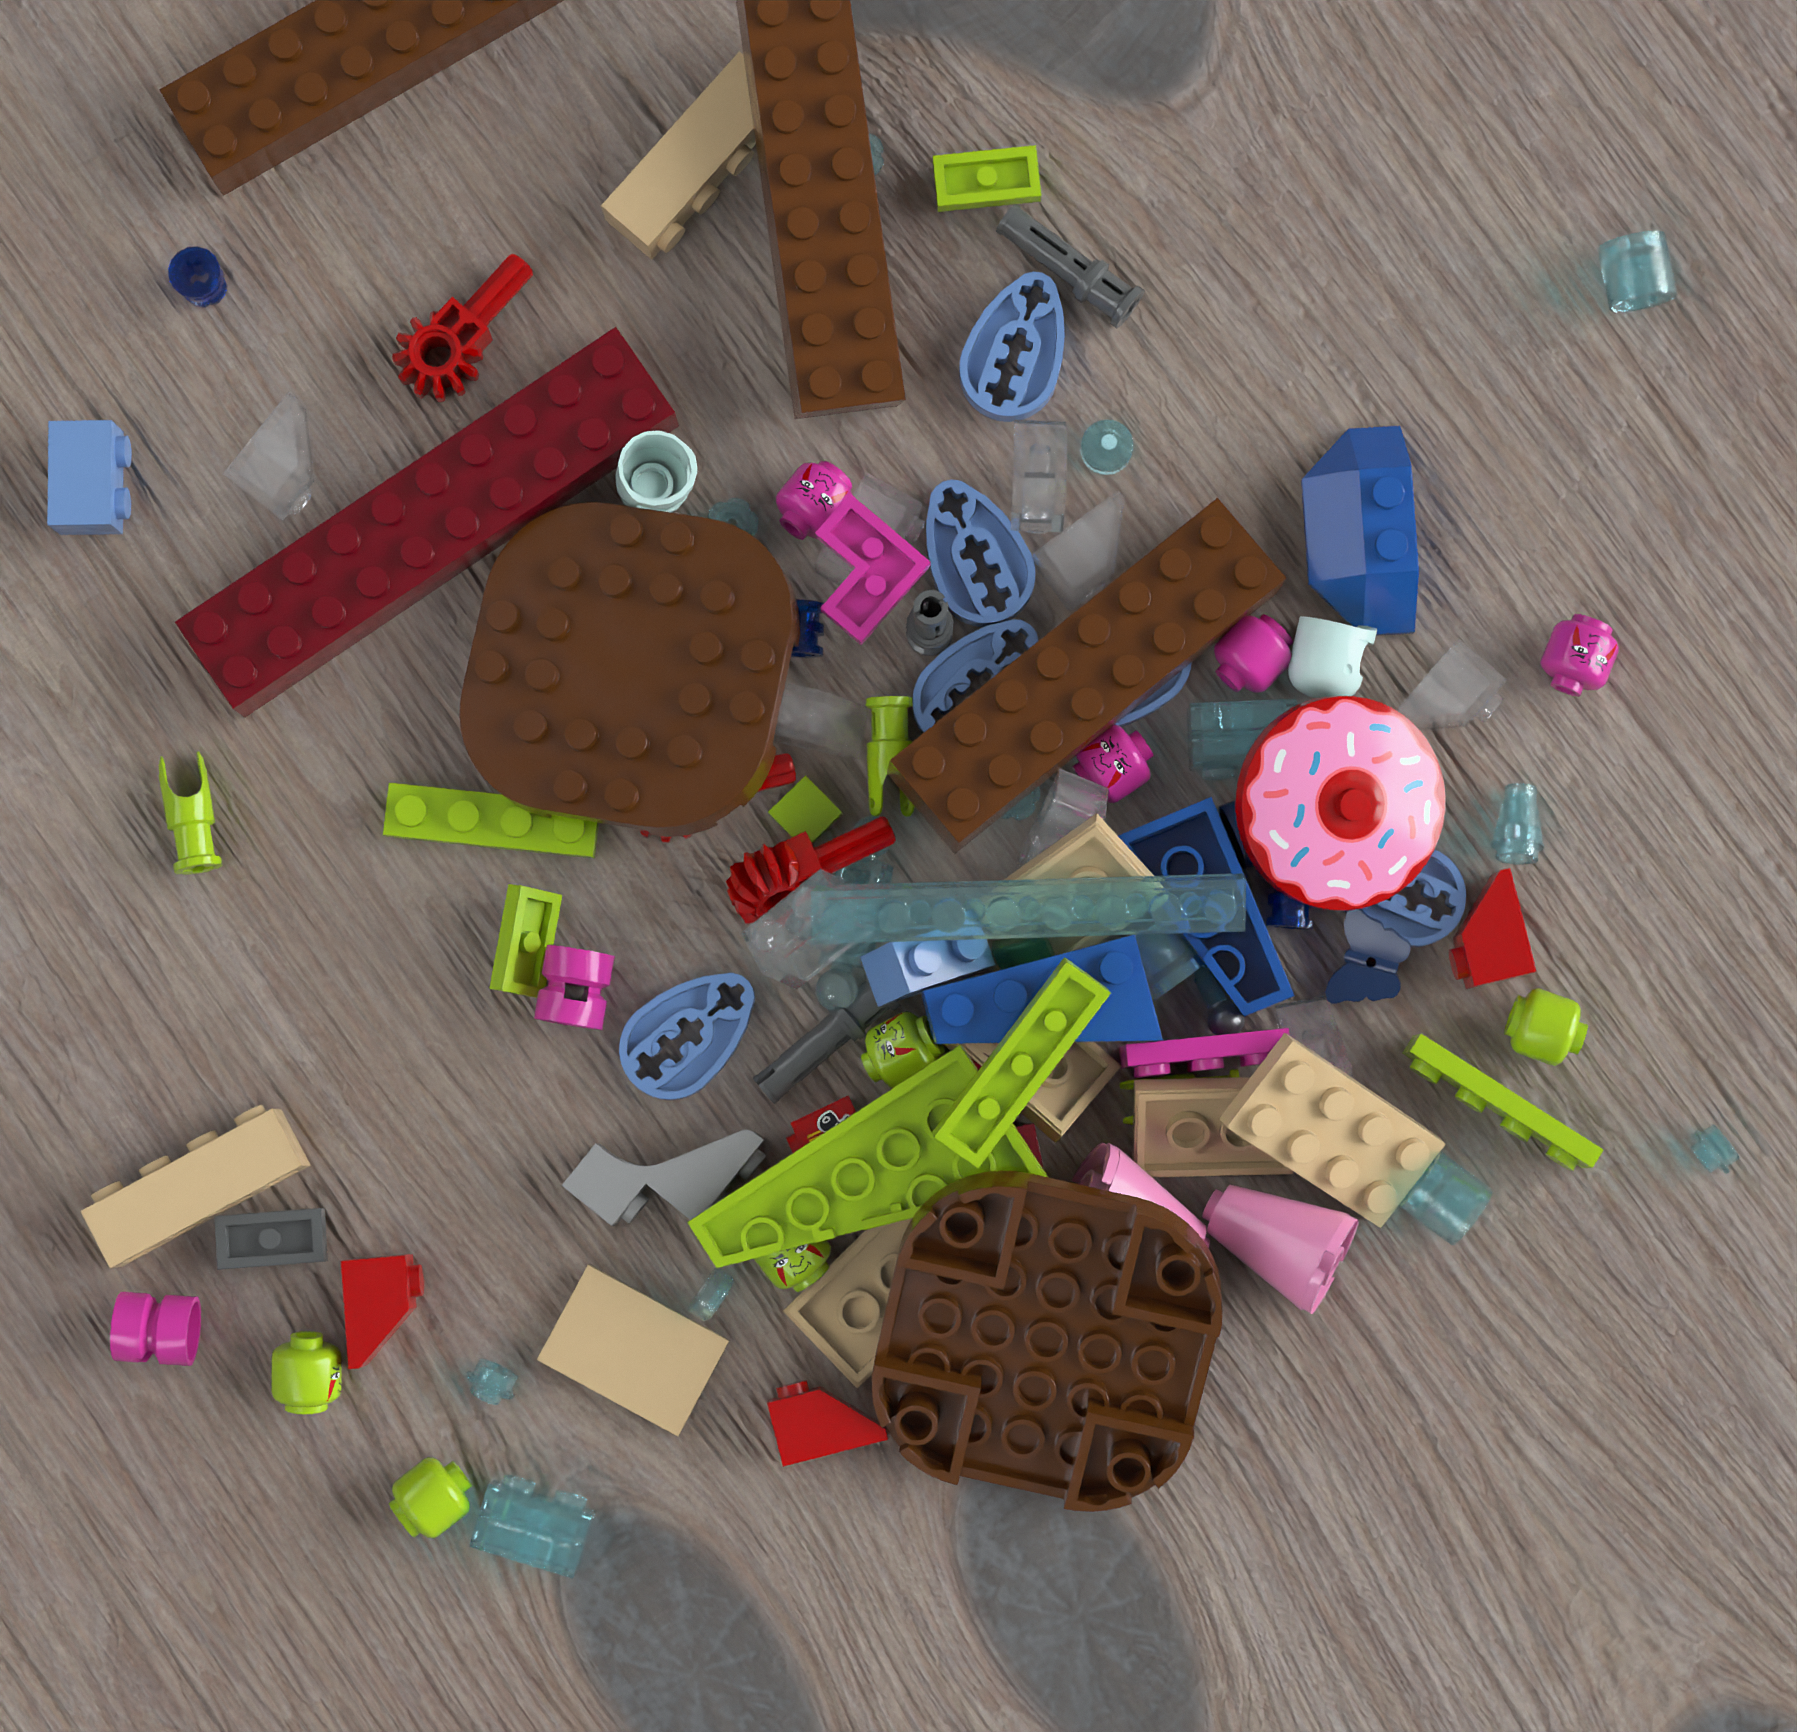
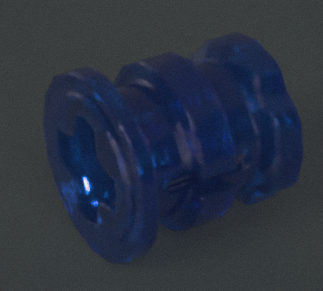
(198, 262)
(809, 630)
(1288, 913)

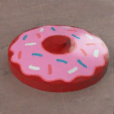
(1340, 802)

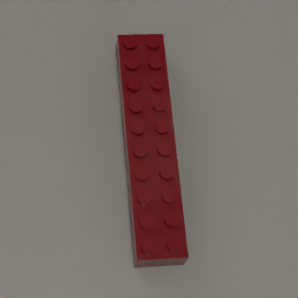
(425, 524)

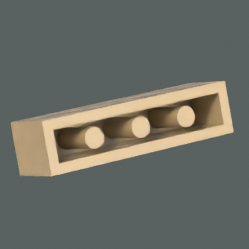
(686, 165)
(194, 1187)

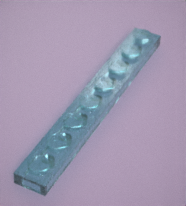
(1027, 908)

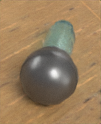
(1222, 1014)

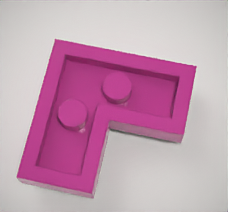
(882, 567)

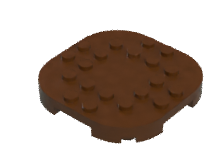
(629, 668)
(1047, 1339)

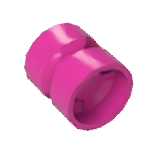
(580, 969)
(149, 1328)

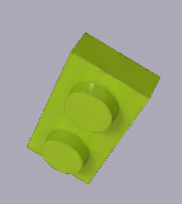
(986, 178)
(524, 933)

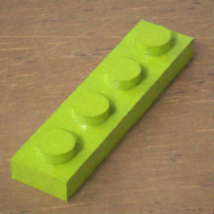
(482, 821)
(1021, 1062)
(1519, 1115)

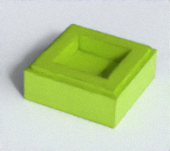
(805, 810)

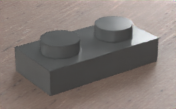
(271, 1238)

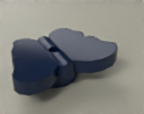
(1356, 977)

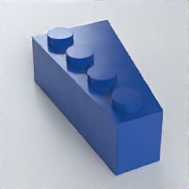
(1198, 844)
(989, 1004)

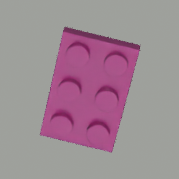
(1199, 1052)

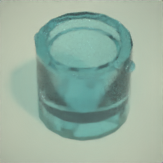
(1637, 271)
(1166, 961)
(1447, 1199)

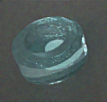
(1106, 447)
(711, 1294)

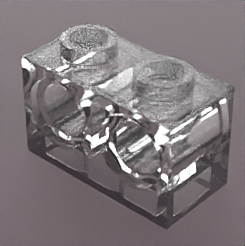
(1066, 806)

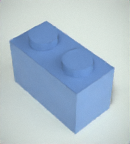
(87, 477)
(915, 966)

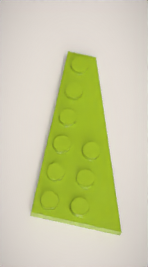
(858, 1173)

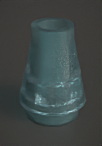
(1518, 827)

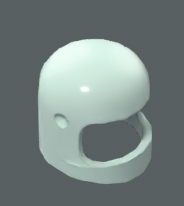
(646, 463)
(1328, 657)

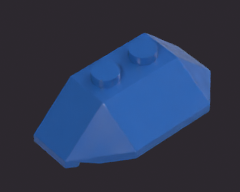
(1364, 530)

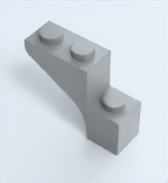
(687, 1181)

